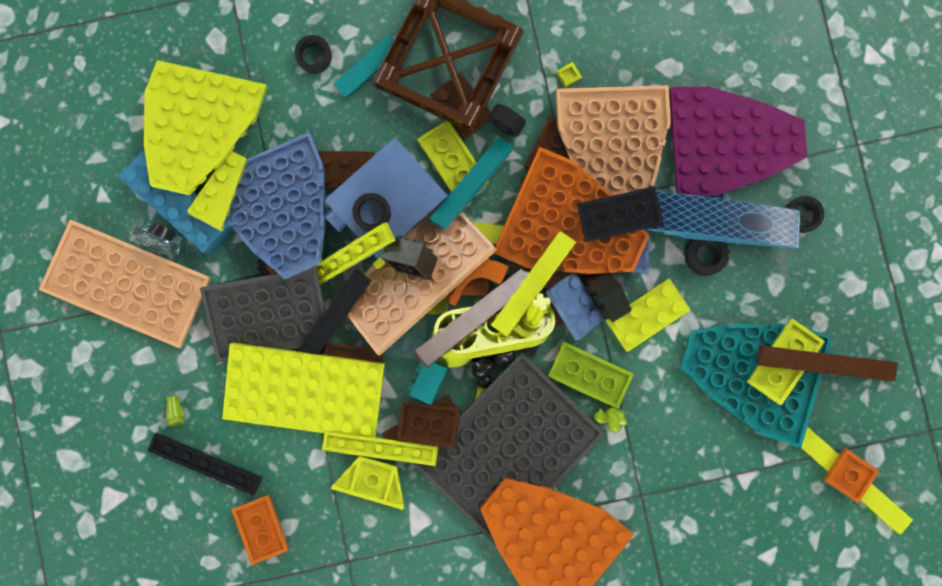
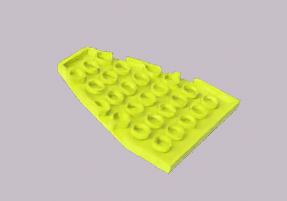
(194, 123)

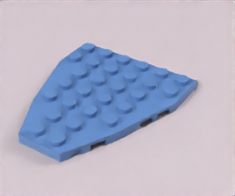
(282, 206)

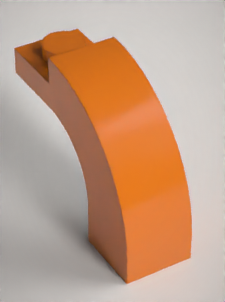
(488, 270)

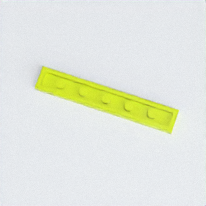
(355, 252)
(533, 284)
(380, 448)

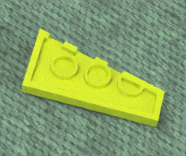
(215, 198)

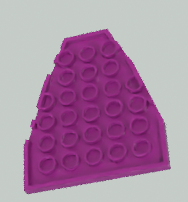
(729, 140)

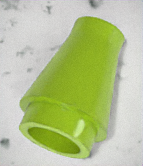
(174, 411)

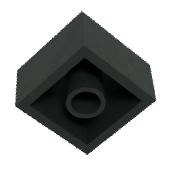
(410, 257)

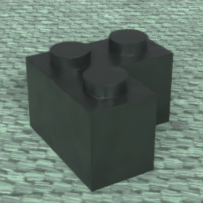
(607, 294)

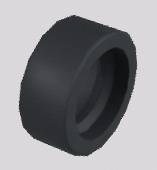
(303, 44)
(506, 120)
(370, 197)
(816, 207)

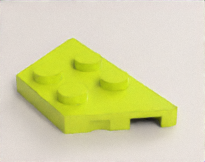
(372, 481)

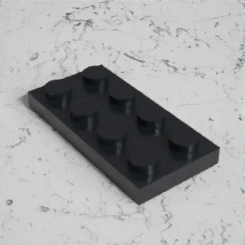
(620, 214)

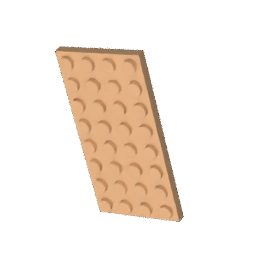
(125, 284)
(400, 300)

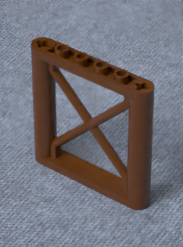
(469, 111)

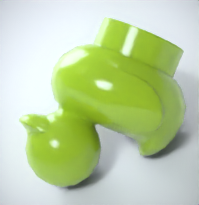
(615, 419)

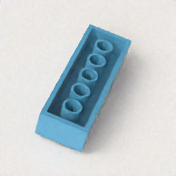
(174, 207)

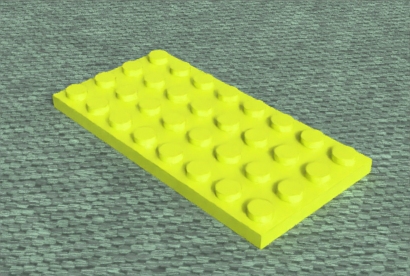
(302, 390)

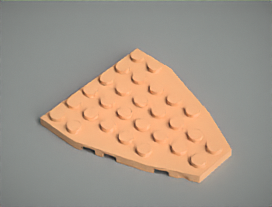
(615, 133)

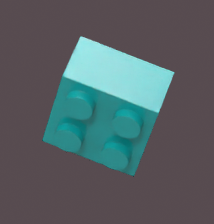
(427, 382)

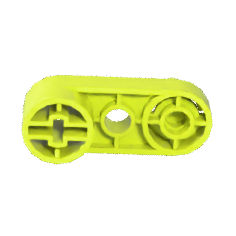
(485, 343)

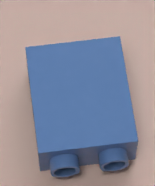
(398, 180)

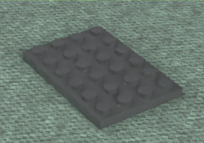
(263, 311)

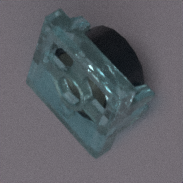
(158, 241)

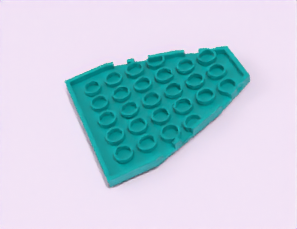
(724, 360)

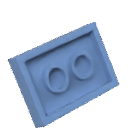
(574, 305)

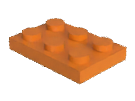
(260, 529)

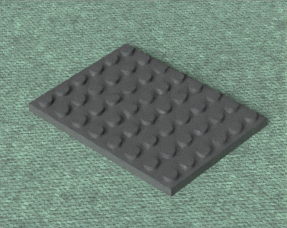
(515, 431)

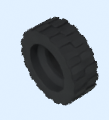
(700, 268)

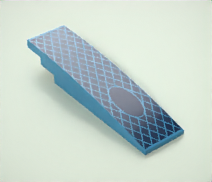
(728, 221)

